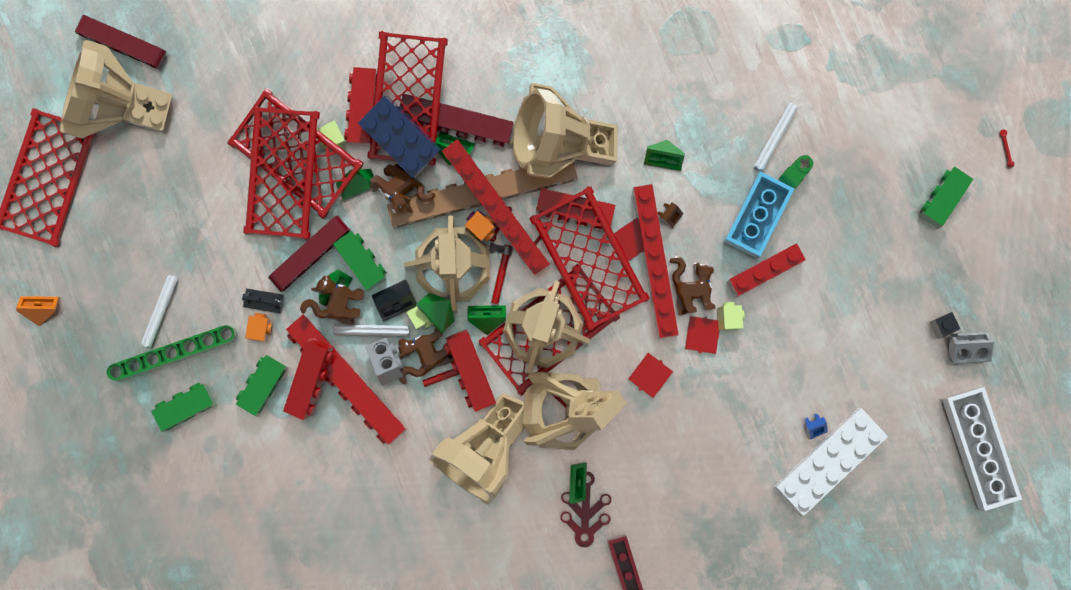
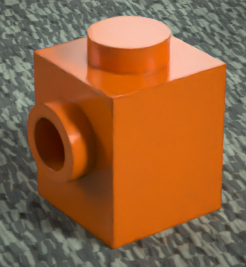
(481, 227)
(258, 327)

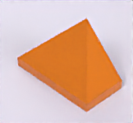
(37, 307)

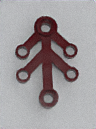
(585, 514)

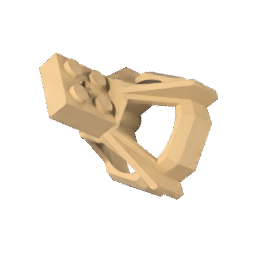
(117, 98)
(564, 136)
(451, 261)
(543, 326)
(585, 409)
(480, 454)

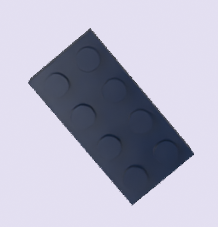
(400, 136)

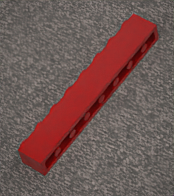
(495, 207)
(655, 262)
(351, 386)

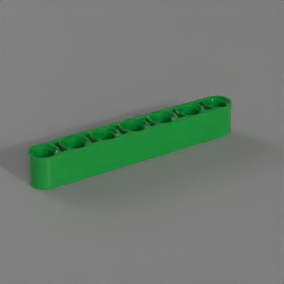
(163, 357)

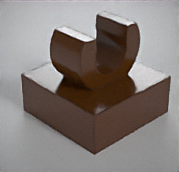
(671, 215)

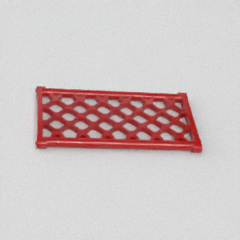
(442, 42)
(314, 116)
(357, 164)
(54, 241)
(590, 324)
(521, 389)

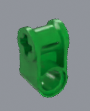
(794, 174)

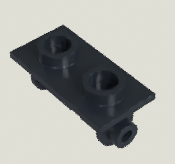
(262, 300)

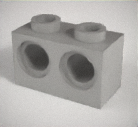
(971, 347)
(382, 357)

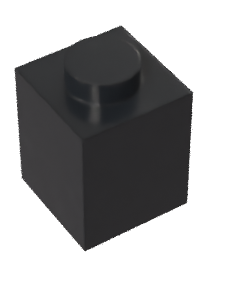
(945, 325)

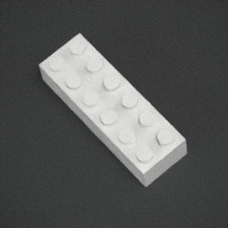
(981, 449)
(830, 461)

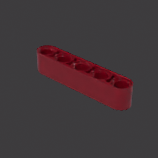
(120, 41)
(308, 254)

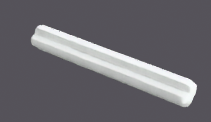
(776, 136)
(159, 311)
(371, 330)

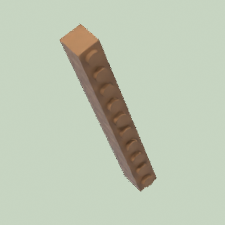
(461, 198)

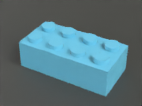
(759, 215)

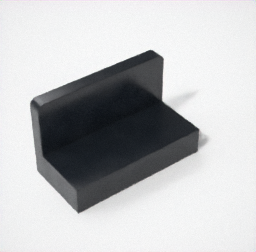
(394, 300)

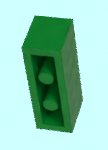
(945, 197)
(360, 260)
(261, 385)
(183, 407)

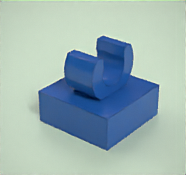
(816, 427)

